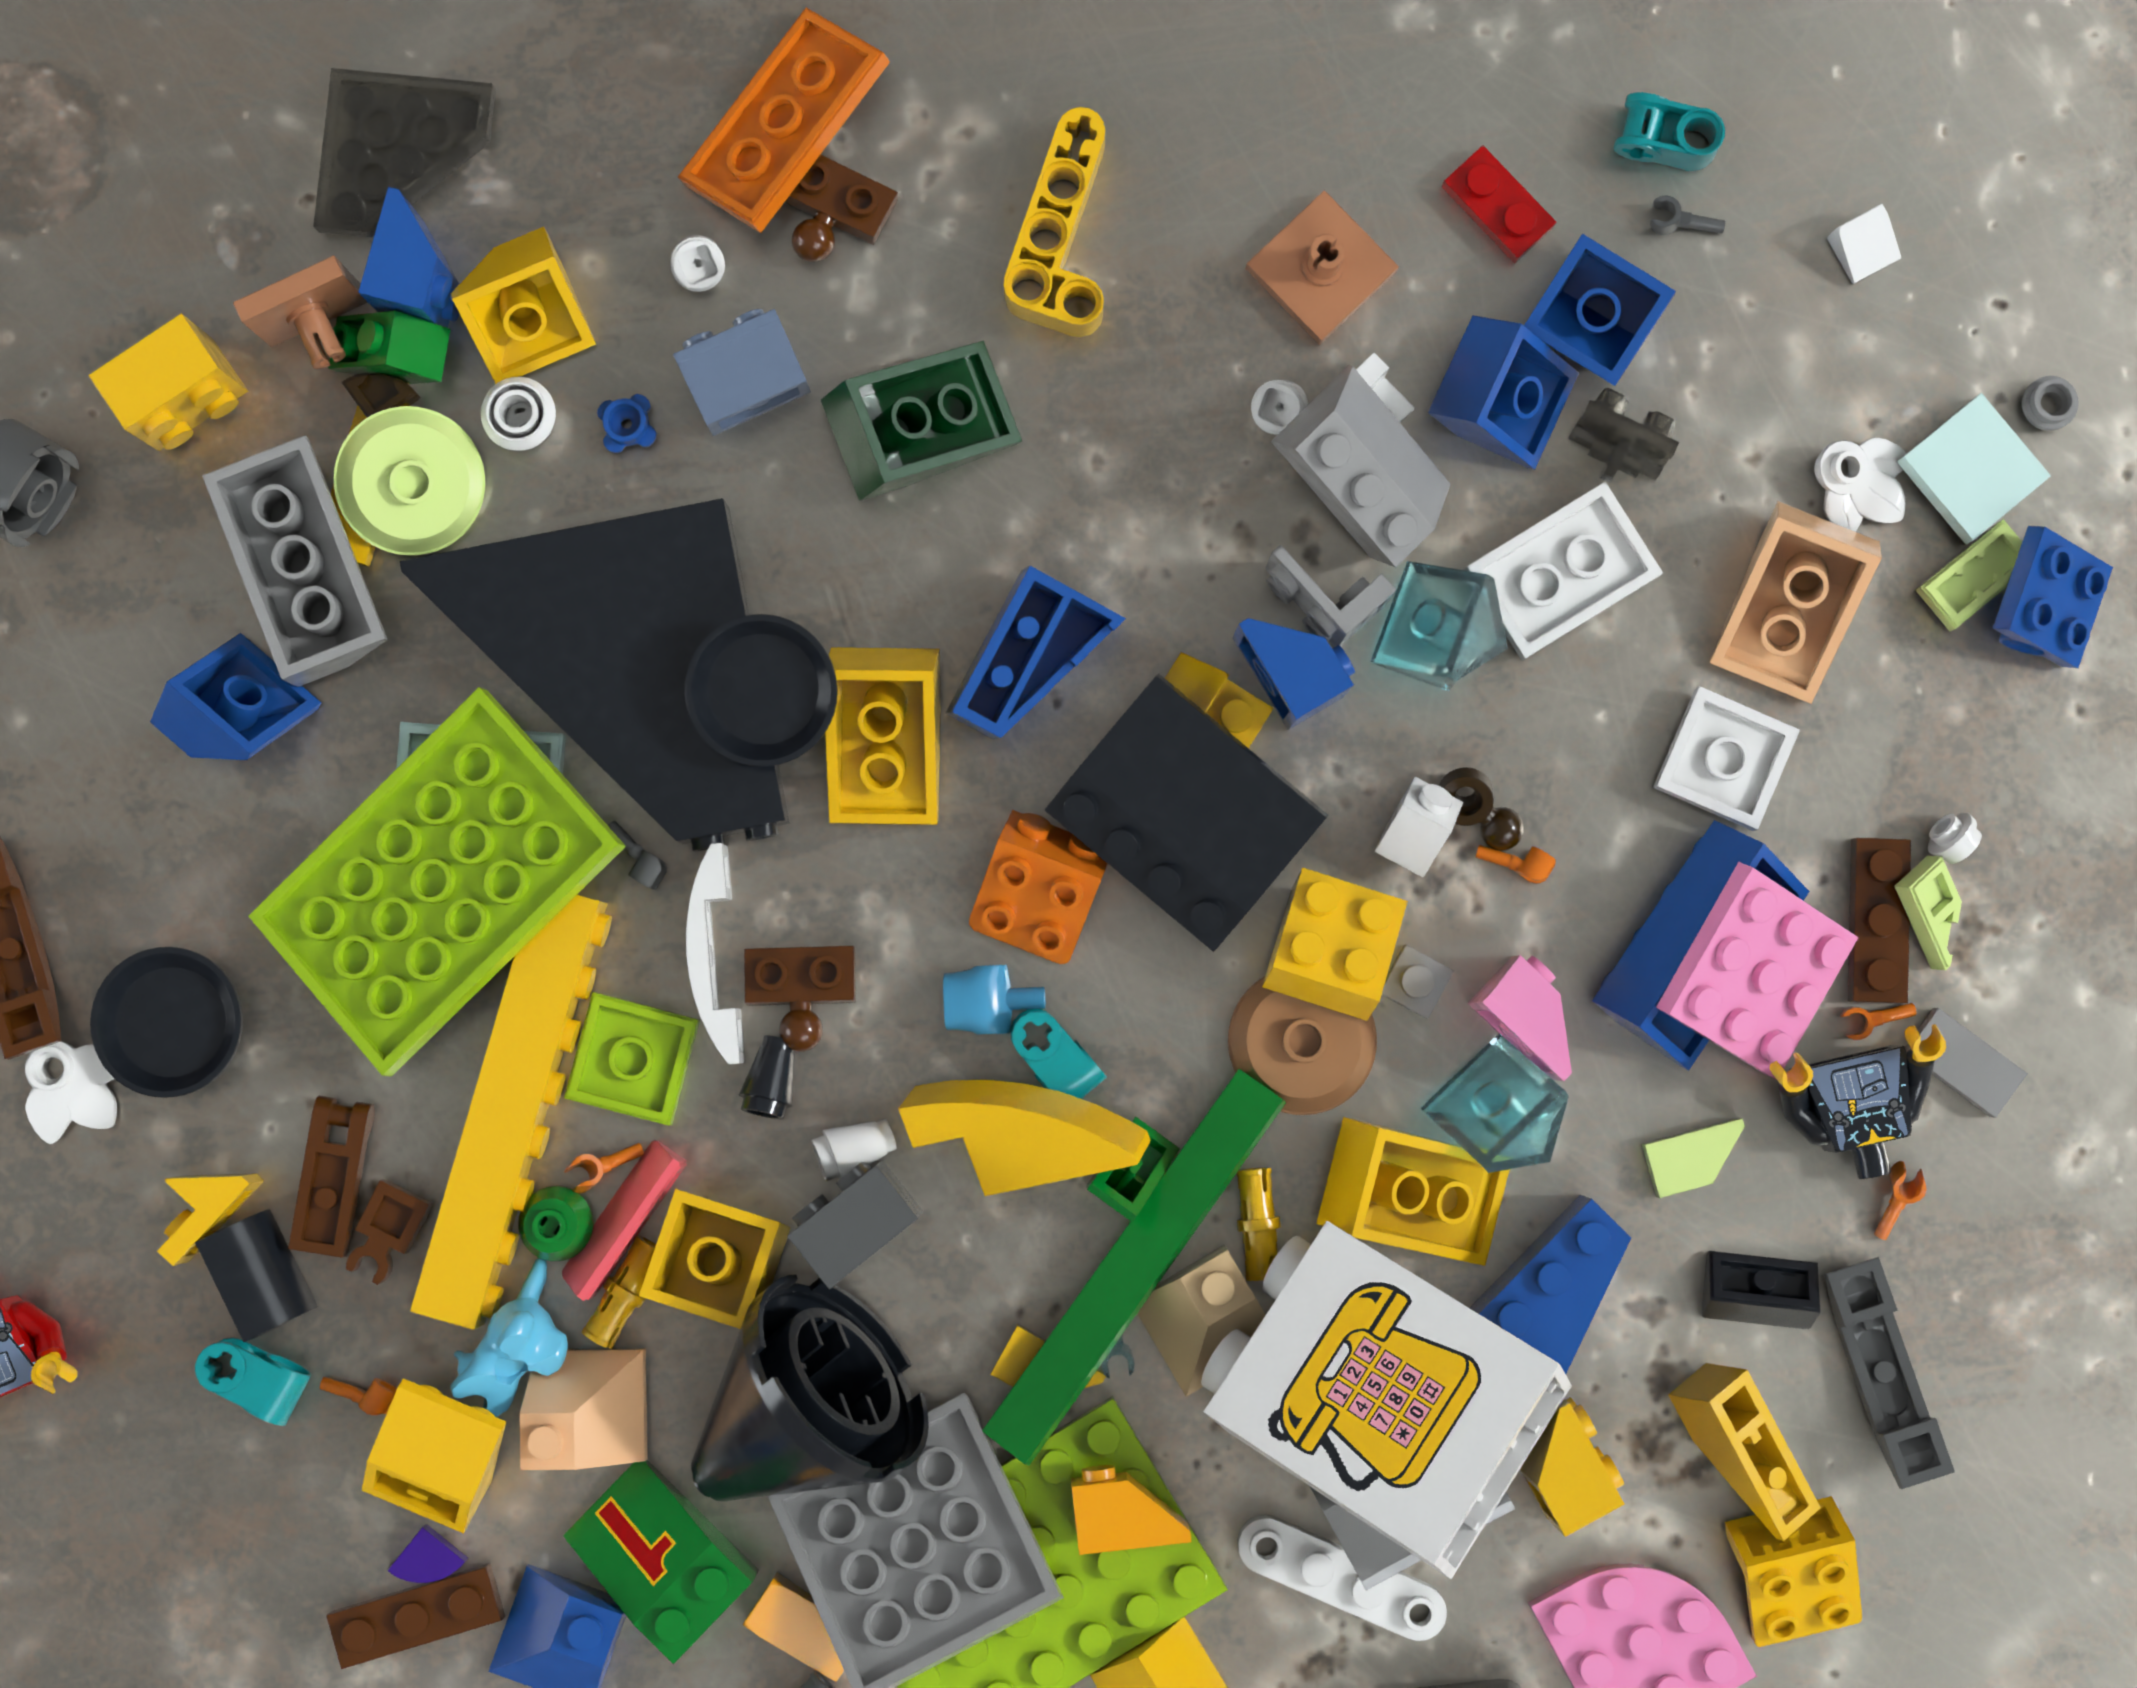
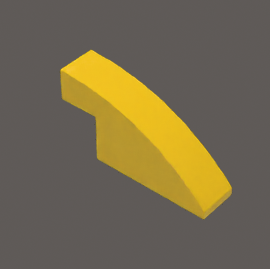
(1022, 1131)

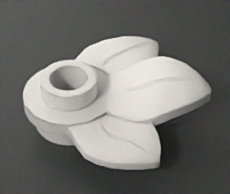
(1870, 484)
(75, 1095)

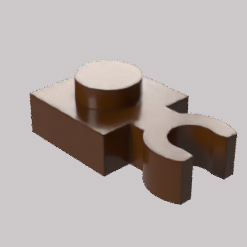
(391, 1223)

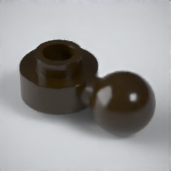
(1499, 826)

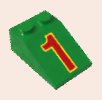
(660, 1559)

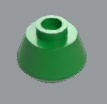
(561, 1208)

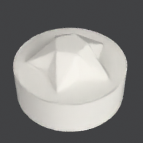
(697, 263)
(1277, 405)

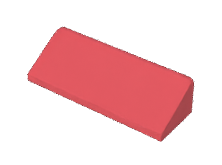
(623, 1219)

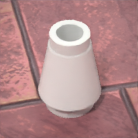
(848, 1146)

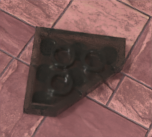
(393, 135)

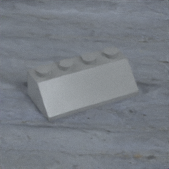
(296, 561)

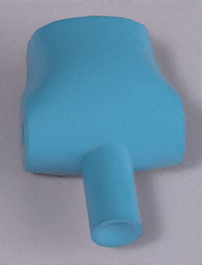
(983, 999)

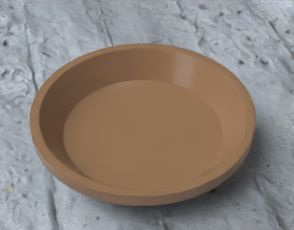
(1300, 1049)

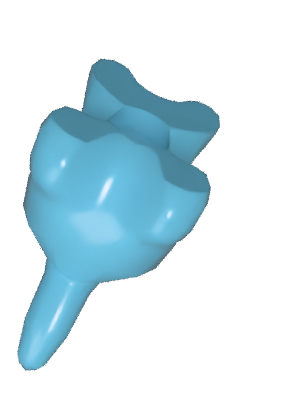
(516, 1341)

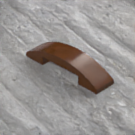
(26, 985)

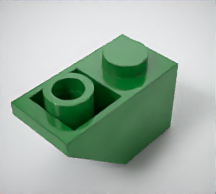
(391, 346)

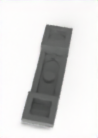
(1885, 1375)

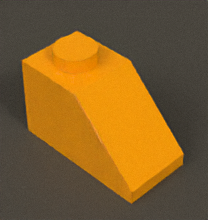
(1121, 1513)

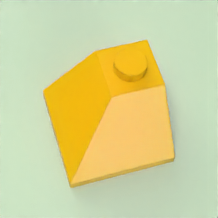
(522, 307)

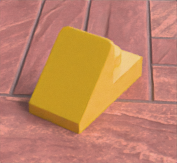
(1219, 697)
(214, 1202)

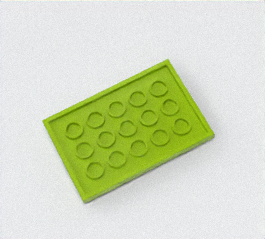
(436, 882)
(1108, 1596)

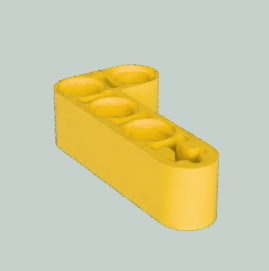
(1063, 218)

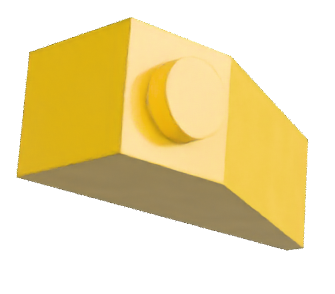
(1745, 1445)

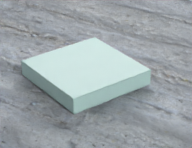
(1973, 469)

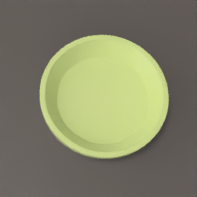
(409, 480)

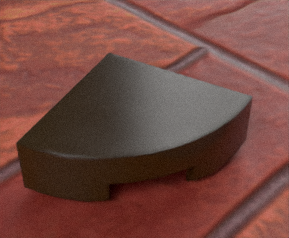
(379, 392)

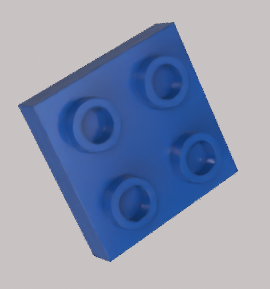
(2051, 598)

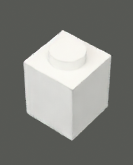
(1419, 826)

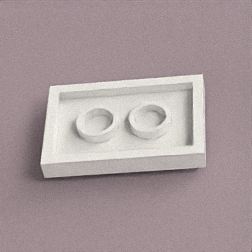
(1567, 570)

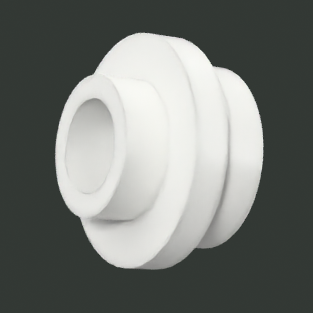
(1954, 837)

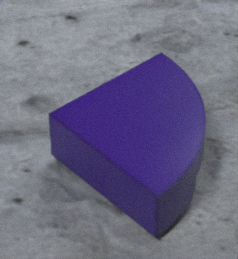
(427, 1558)

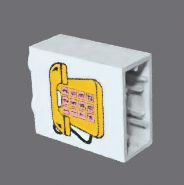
(1384, 1394)

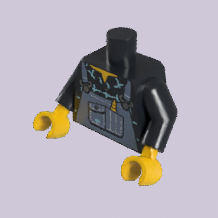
(1861, 1098)

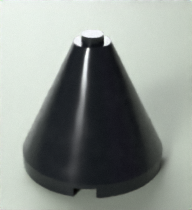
(809, 1399)

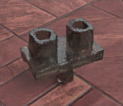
(1622, 441)

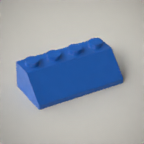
(1659, 946)

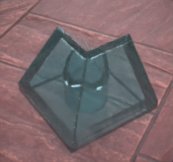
(1441, 625)
(1501, 1109)

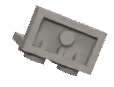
(1323, 617)

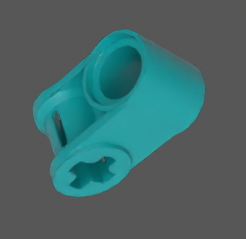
(1664, 132)
(1061, 1061)
(261, 1385)

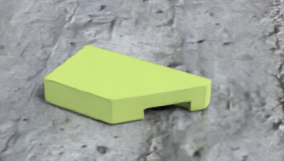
(1931, 907)
(1690, 1157)

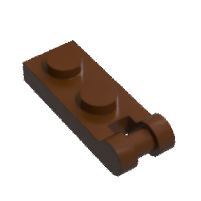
(331, 1178)

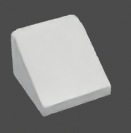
(1865, 244)

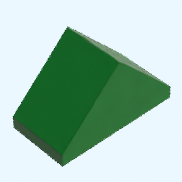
(1131, 1186)

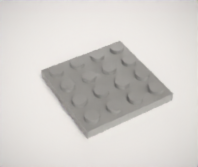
(920, 1559)

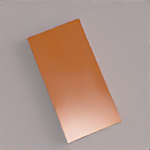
(783, 119)

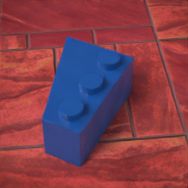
(1028, 650)
(1558, 1281)

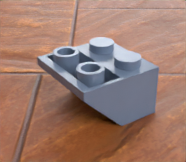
(741, 370)

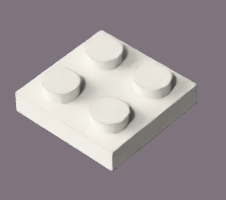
(1726, 758)

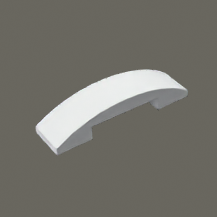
(711, 885)

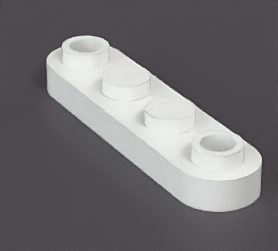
(1326, 1573)

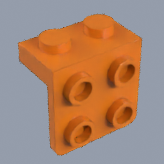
(1037, 888)

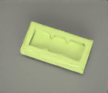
(1972, 576)

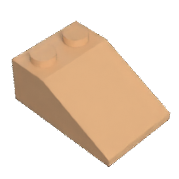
(1796, 602)

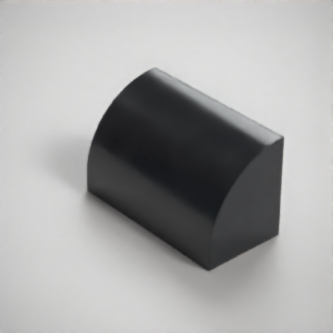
(256, 1275)

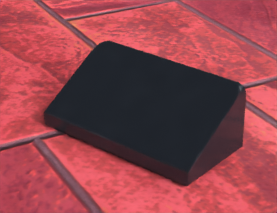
(1761, 1290)

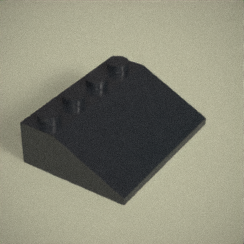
(1186, 812)

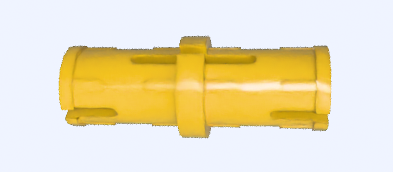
(1257, 1221)
(620, 1295)

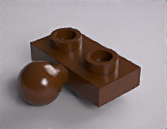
(837, 199)
(800, 979)

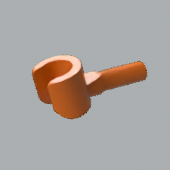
(1534, 867)
(1878, 1017)
(598, 1166)
(1902, 1195)
(372, 1402)

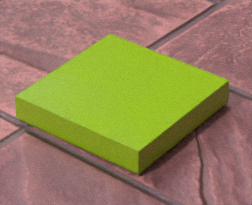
(632, 1058)

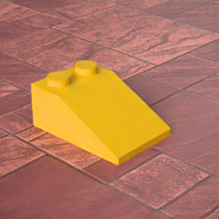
(885, 736)
(1411, 1193)

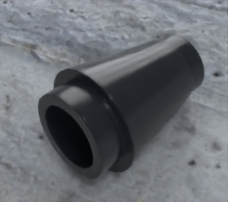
(770, 1080)

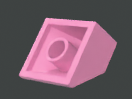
(1527, 1013)

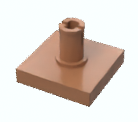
(1322, 267)
(303, 307)

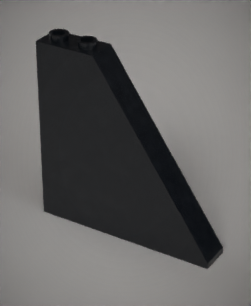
(603, 640)

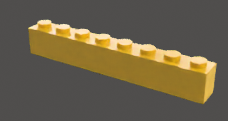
(508, 1117)

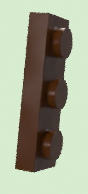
(1876, 916)
(415, 1616)

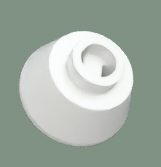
(518, 413)

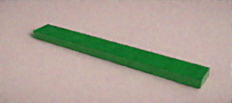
(1133, 1267)

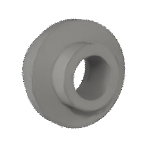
(2061, 392)

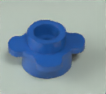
(615, 412)

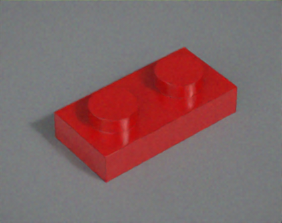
(1498, 204)

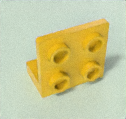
(1798, 1582)

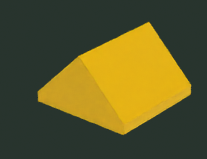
(1163, 1661)

